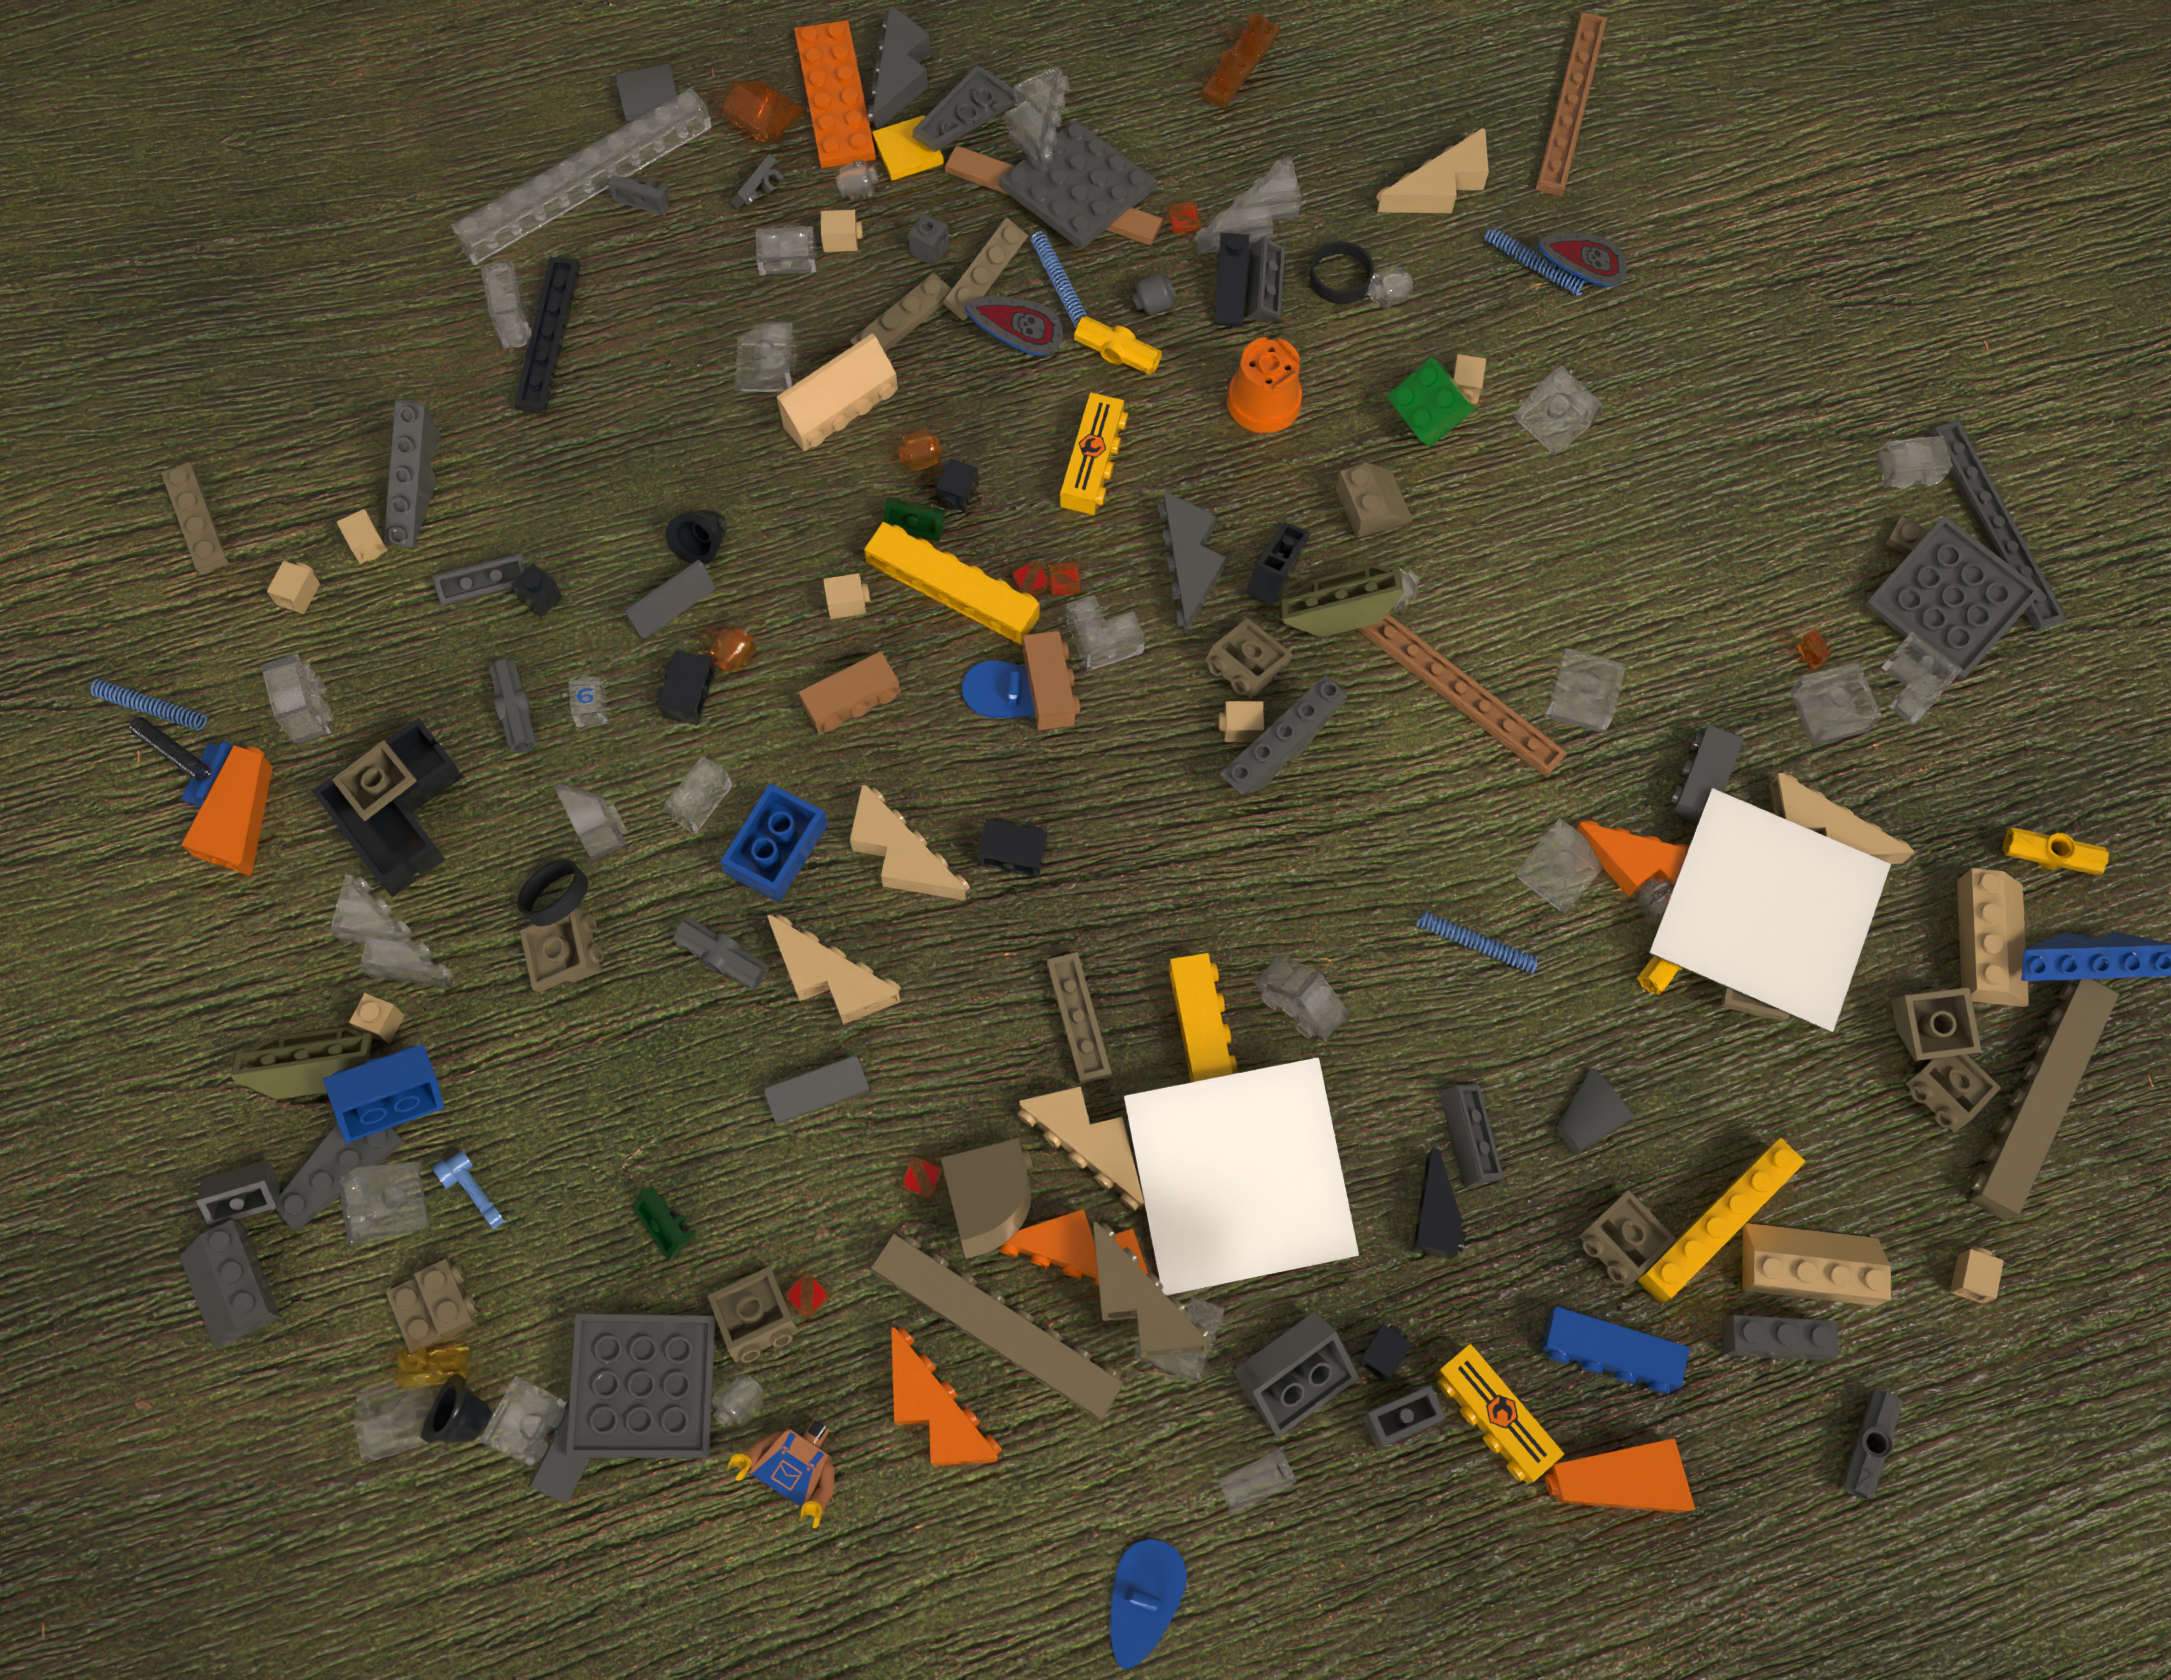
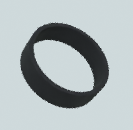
(1347, 249)
(561, 907)

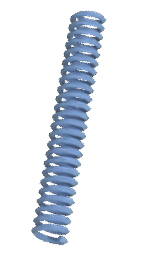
(1058, 275)
(1563, 284)
(144, 709)
(1489, 943)

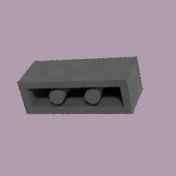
(1708, 769)
(1780, 1338)

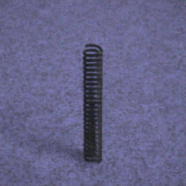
(144, 735)

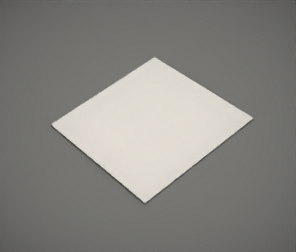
(1771, 910)
(1240, 1176)

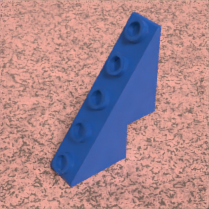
(2083, 957)

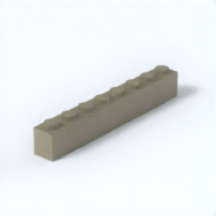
(2043, 1098)
(998, 1327)

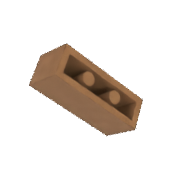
(1050, 680)
(850, 693)

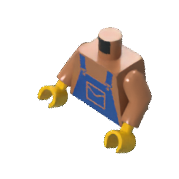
(792, 1467)

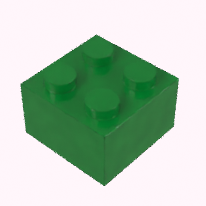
(1431, 402)

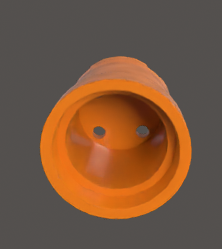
(1263, 405)

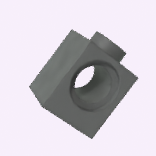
(928, 239)

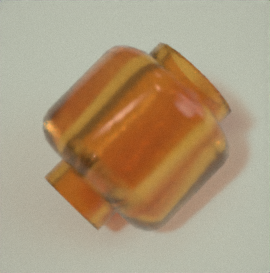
(920, 449)
(733, 649)

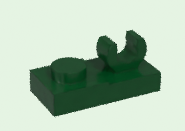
(915, 518)
(656, 1217)

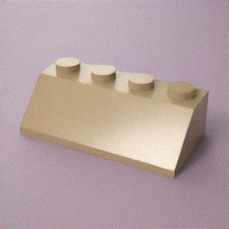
(837, 393)
(1992, 937)
(1815, 1265)

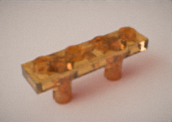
(1240, 61)

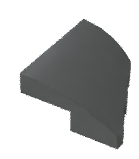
(1592, 1113)

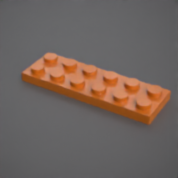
(834, 94)

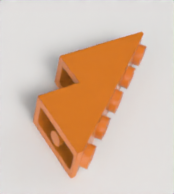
(1633, 858)
(1066, 1244)
(924, 1400)

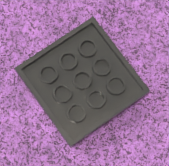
(1083, 185)
(1953, 595)
(641, 1386)

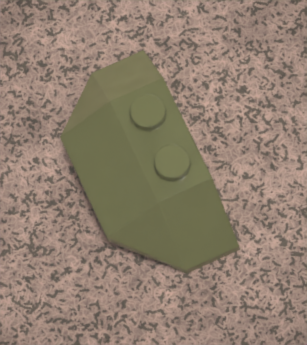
(1343, 600)
(299, 1062)

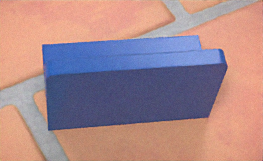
(215, 758)

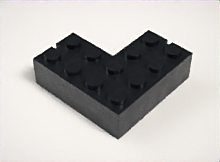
(391, 838)

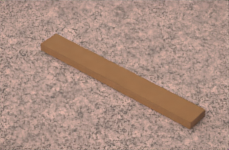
(1571, 104)
(988, 171)
(1466, 694)

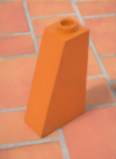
(233, 812)
(1629, 1478)

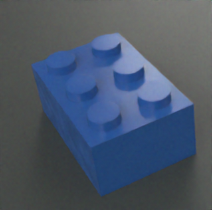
(774, 842)
(384, 1093)

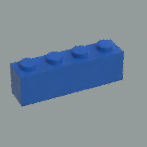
(1615, 1350)

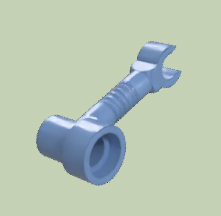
(456, 1170)

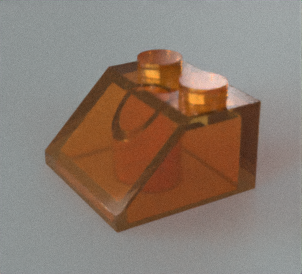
(760, 109)

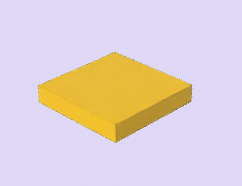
(901, 152)

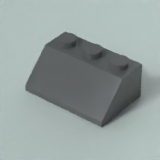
(229, 1283)
(1296, 1374)

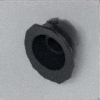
(696, 535)
(456, 1414)

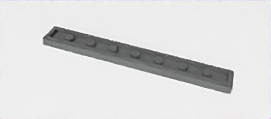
(1997, 522)

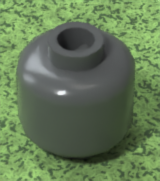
(1154, 294)

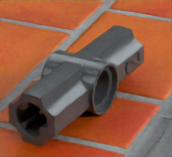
(513, 706)
(720, 953)
(1864, 1465)

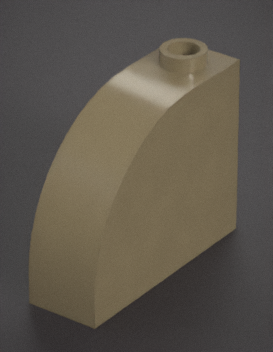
(988, 1194)

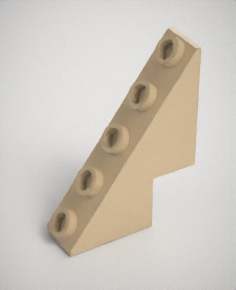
(1435, 183)
(1839, 823)
(907, 859)
(821, 969)
(1098, 1145)

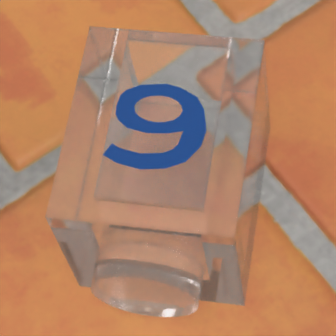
(588, 701)

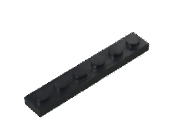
(547, 335)

